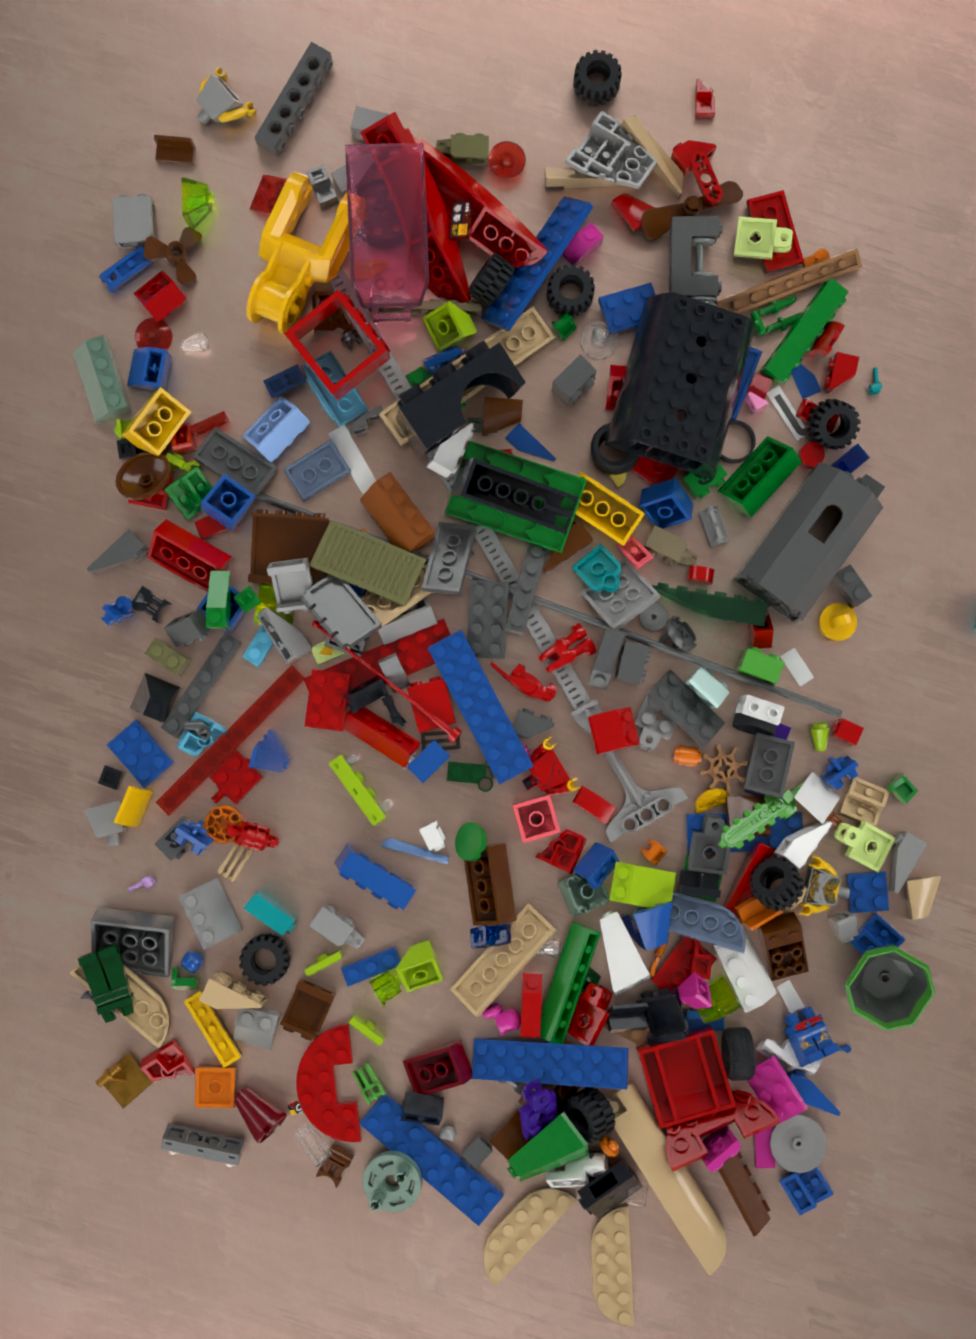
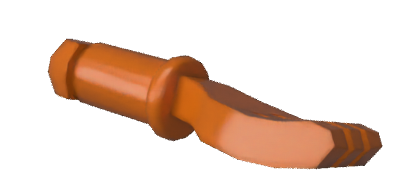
(659, 953)

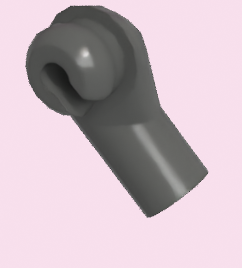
(199, 727)

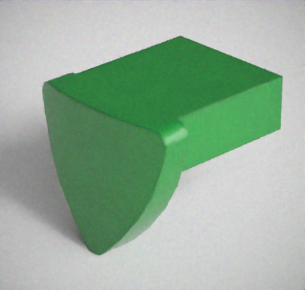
(902, 788)
(182, 983)

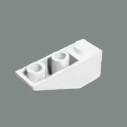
(447, 454)
(802, 843)

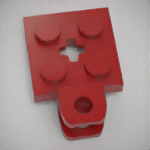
(594, 1008)

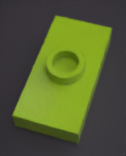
(323, 961)
(367, 1028)

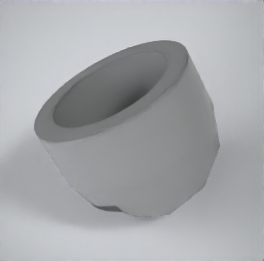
(448, 1133)

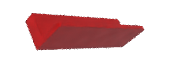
(381, 735)

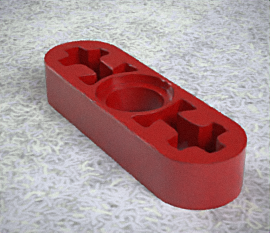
(706, 169)

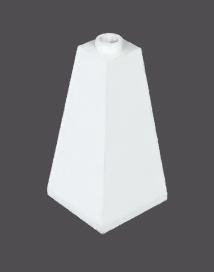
(622, 956)

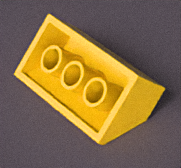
(607, 511)

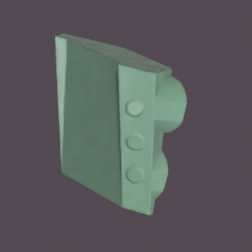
(581, 897)

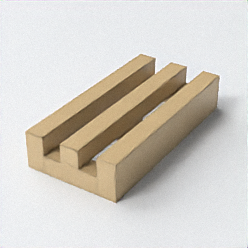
(227, 874)

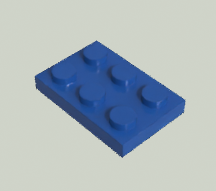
(624, 308)
(140, 753)

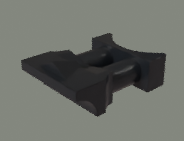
(144, 599)
(394, 714)

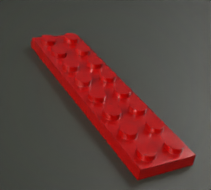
(410, 650)

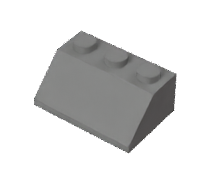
(412, 620)
(210, 913)

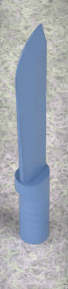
(400, 846)

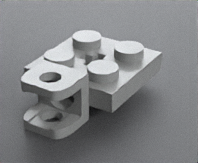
(650, 727)

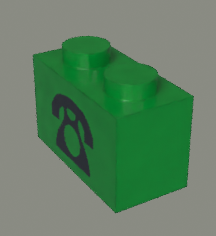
(699, 486)

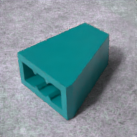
(271, 912)

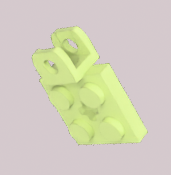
(770, 239)
(858, 840)

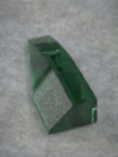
(718, 605)

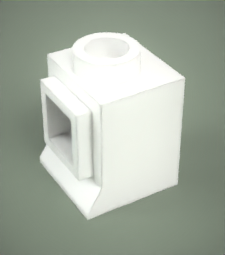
(433, 836)

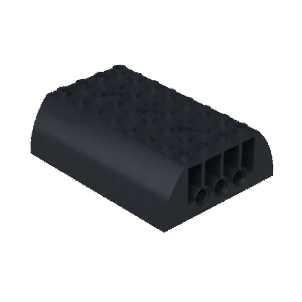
(658, 387)

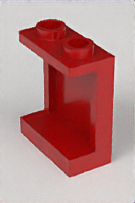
(435, 699)

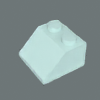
(707, 687)

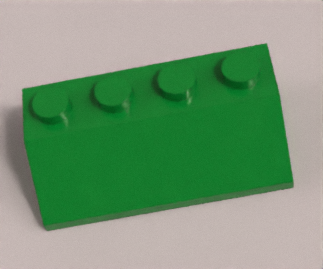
(760, 476)

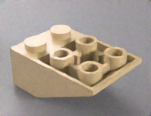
(227, 994)

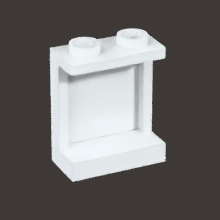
(759, 709)

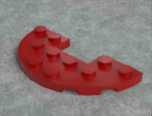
(318, 1088)
(684, 1139)

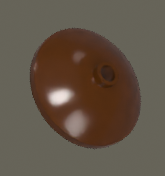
(143, 476)

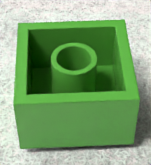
(759, 665)

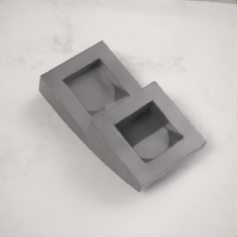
(322, 186)
(361, 425)
(394, 671)

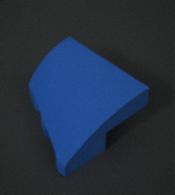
(654, 924)

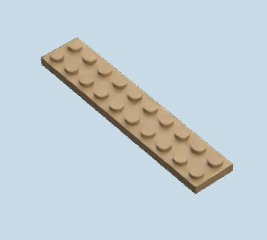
(521, 342)

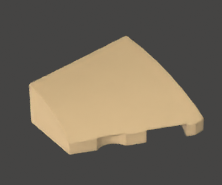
(921, 896)

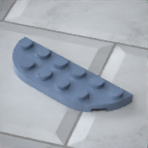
(704, 922)

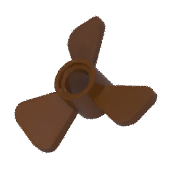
(157, 250)

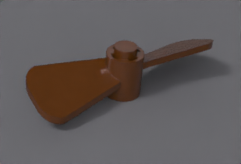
(657, 220)

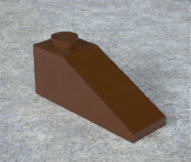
(576, 540)

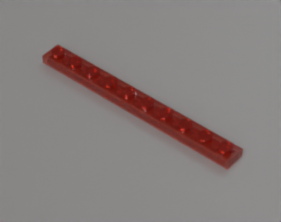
(230, 740)

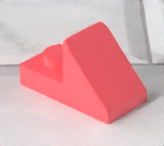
(635, 552)

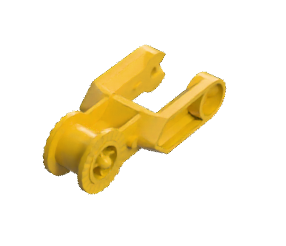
(294, 262)

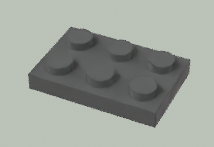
(769, 765)

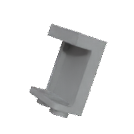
(132, 220)
(290, 582)

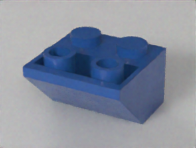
(149, 368)

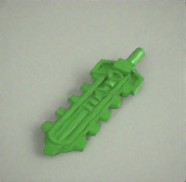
(757, 819)

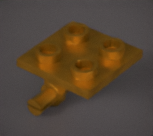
(124, 1080)

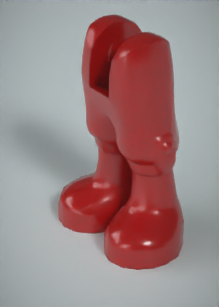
(560, 649)

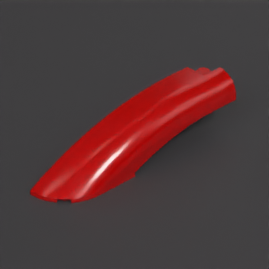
(492, 224)
(446, 266)

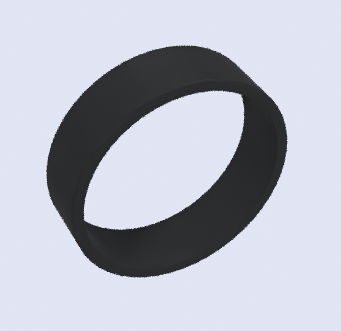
(753, 440)
(753, 725)

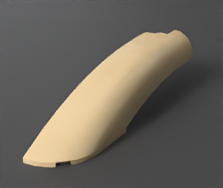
(675, 1190)

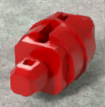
(252, 835)

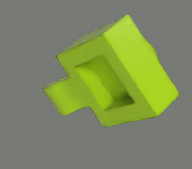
(178, 461)

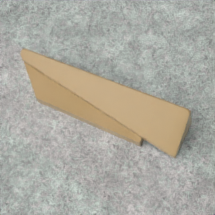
(665, 166)
(573, 179)

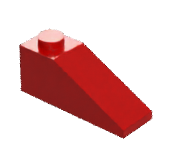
(531, 1005)

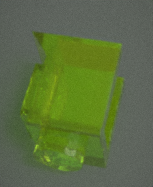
(386, 986)

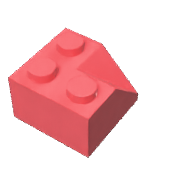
(536, 818)

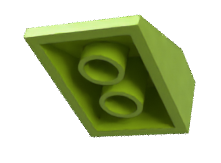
(641, 885)

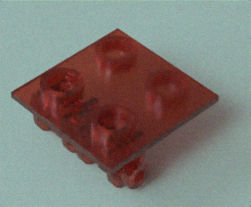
(267, 193)

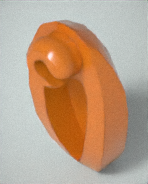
(609, 1146)

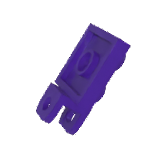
(539, 1110)

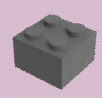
(574, 380)
(631, 663)

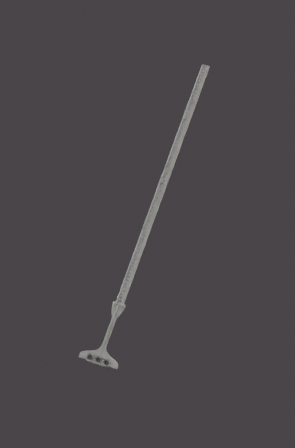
(636, 798)

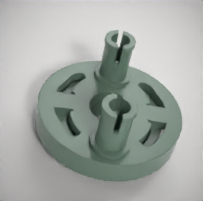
(382, 1192)

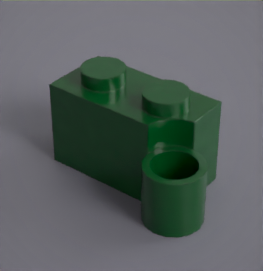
(467, 773)

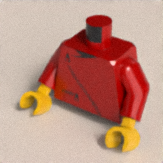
(548, 771)

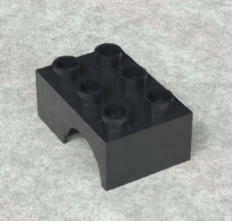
(436, 414)

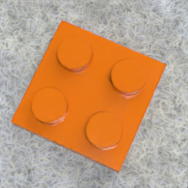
(215, 1087)

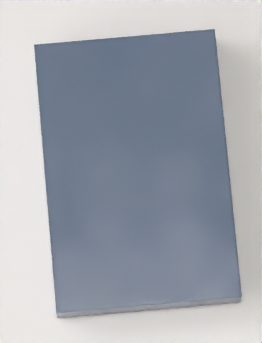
(317, 470)

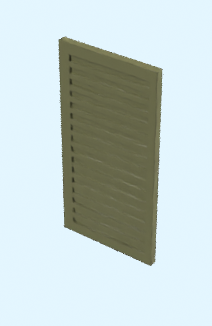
(367, 562)

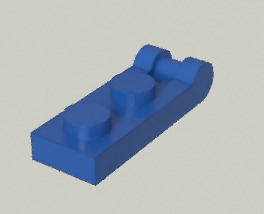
(125, 269)

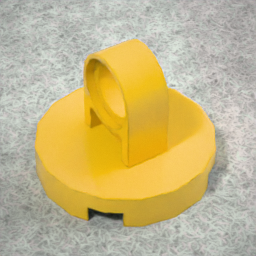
(837, 622)

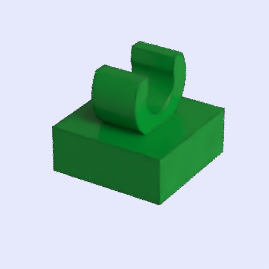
(564, 326)
(247, 599)

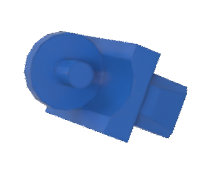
(117, 610)
(839, 768)
(195, 834)

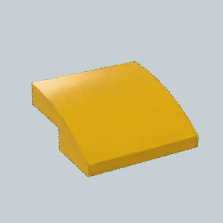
(133, 806)

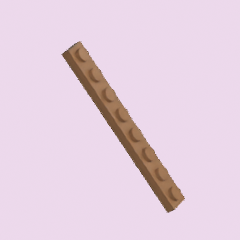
(791, 282)

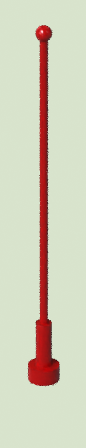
(453, 733)

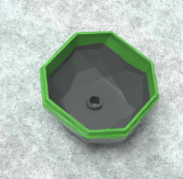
(894, 1000)

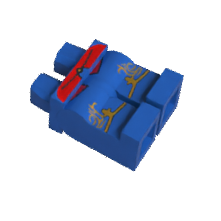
(809, 1037)

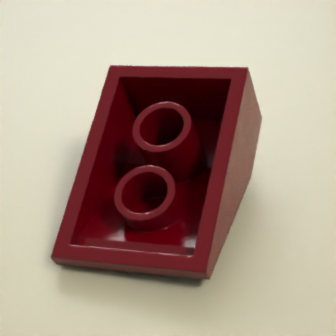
(438, 1068)

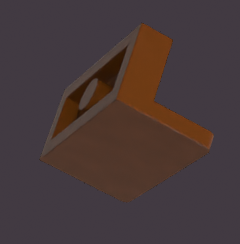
(175, 150)

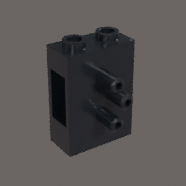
(609, 1189)

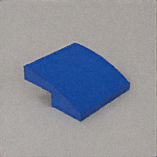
(876, 933)
(806, 1189)

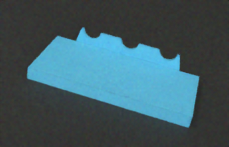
(345, 409)

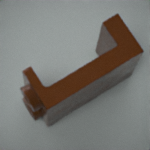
(307, 1009)

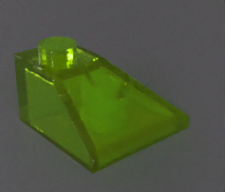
(196, 201)

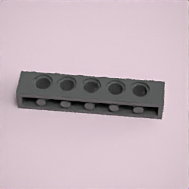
(274, 121)

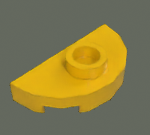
(710, 799)

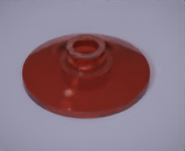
(509, 152)
(161, 339)

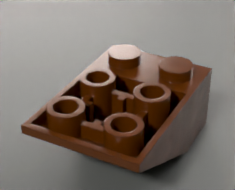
(783, 946)

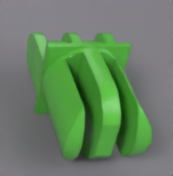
(367, 1080)

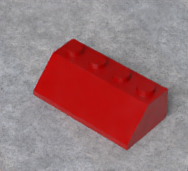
(186, 554)

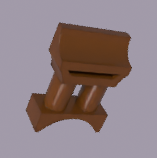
(339, 1158)

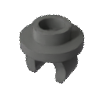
(348, 336)

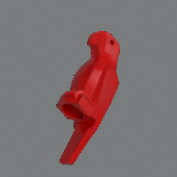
(527, 683)

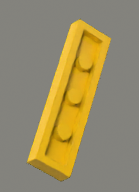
(213, 1030)

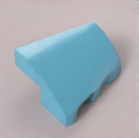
(193, 743)

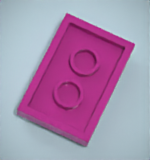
(776, 1089)
(720, 1146)

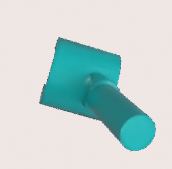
(876, 386)

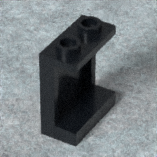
(665, 1016)

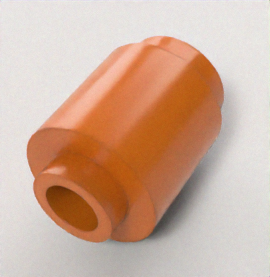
(687, 756)

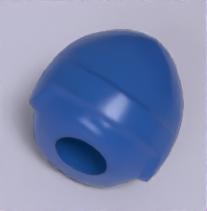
(191, 961)

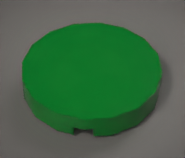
(470, 841)

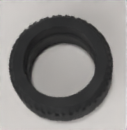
(605, 465)
(738, 1053)

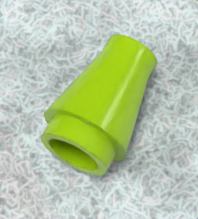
(820, 735)

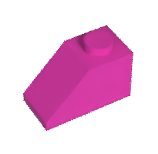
(583, 244)
(695, 992)

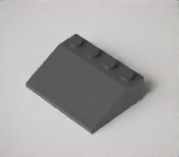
(142, 938)

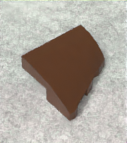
(500, 413)

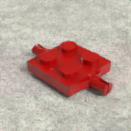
(235, 778)

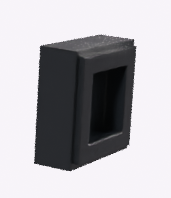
(110, 777)

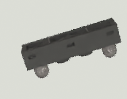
(202, 1144)

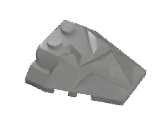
(612, 154)

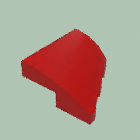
(630, 209)
(825, 342)
(564, 851)
(166, 1063)

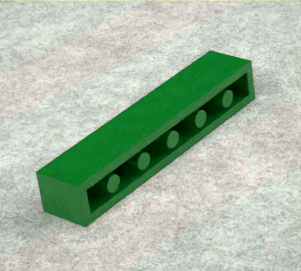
(804, 331)
(568, 982)

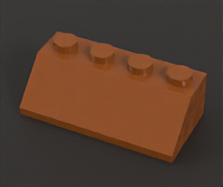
(397, 514)

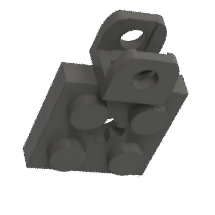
(707, 839)

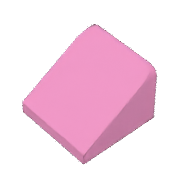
(755, 402)

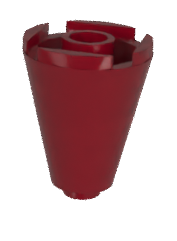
(258, 1114)

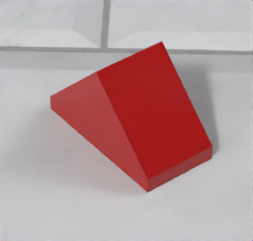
(184, 441)

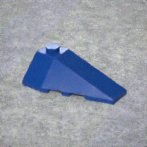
(270, 754)

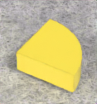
(618, 479)

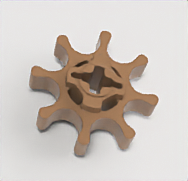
(720, 759)

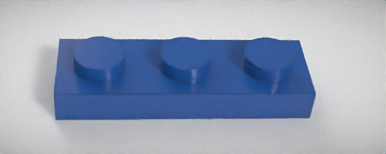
(371, 966)

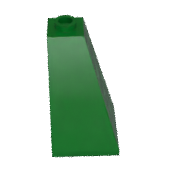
(549, 1149)

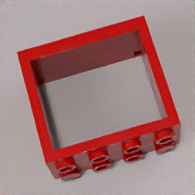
(316, 317)

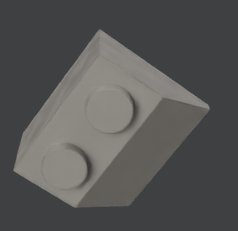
(257, 1026)

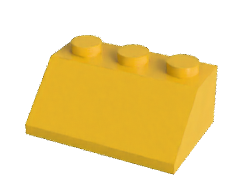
(156, 422)

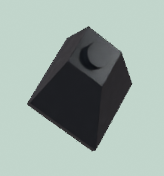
(155, 698)

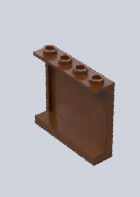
(284, 538)

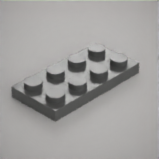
(228, 456)
(449, 558)
(488, 618)
(686, 709)

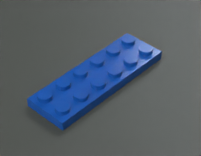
(778, 831)

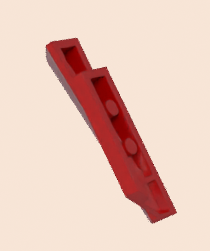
(740, 889)

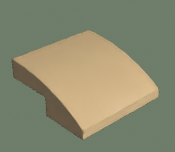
(863, 801)

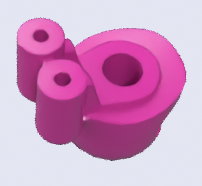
(506, 1020)

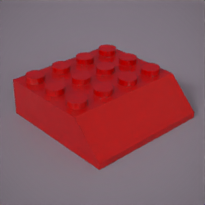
(686, 1078)

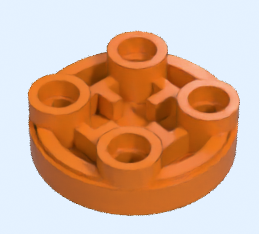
(217, 821)

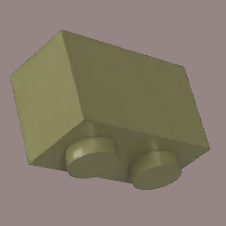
(167, 657)

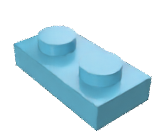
(258, 648)

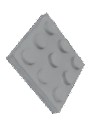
(625, 603)

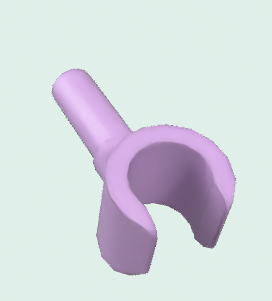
(147, 882)

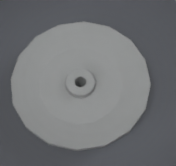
(801, 1156)

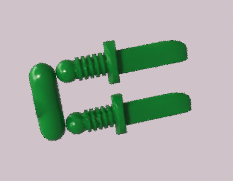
(774, 307)

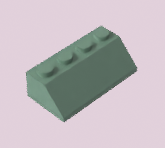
(101, 379)

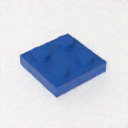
(867, 892)

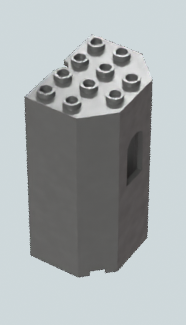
(792, 565)

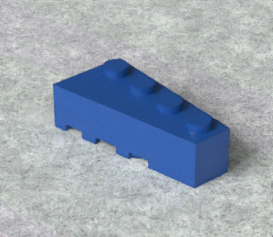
(374, 877)

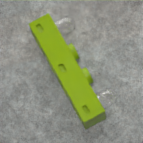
(354, 784)

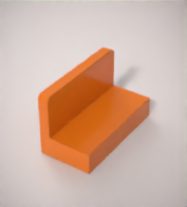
(754, 914)

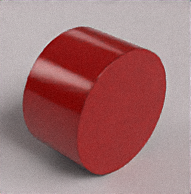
(811, 455)
(701, 575)

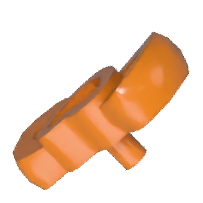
(818, 256)

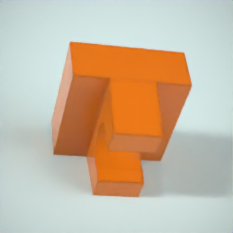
(656, 853)

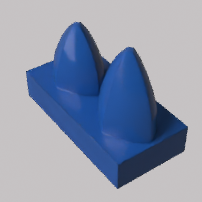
(435, 362)

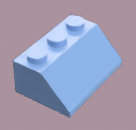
(276, 429)

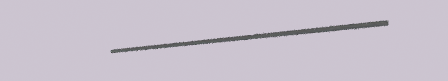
(602, 624)

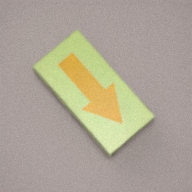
(323, 653)

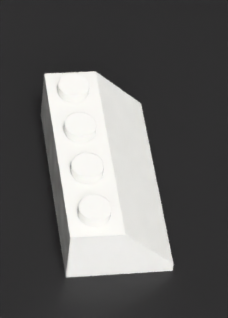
(746, 974)

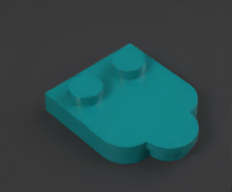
(599, 570)

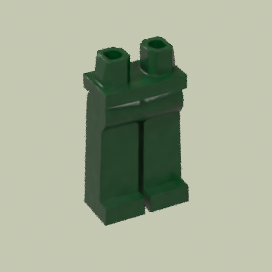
(108, 996)

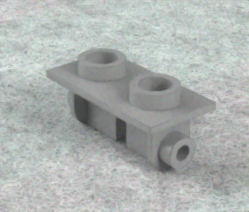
(714, 526)

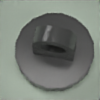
(680, 634)

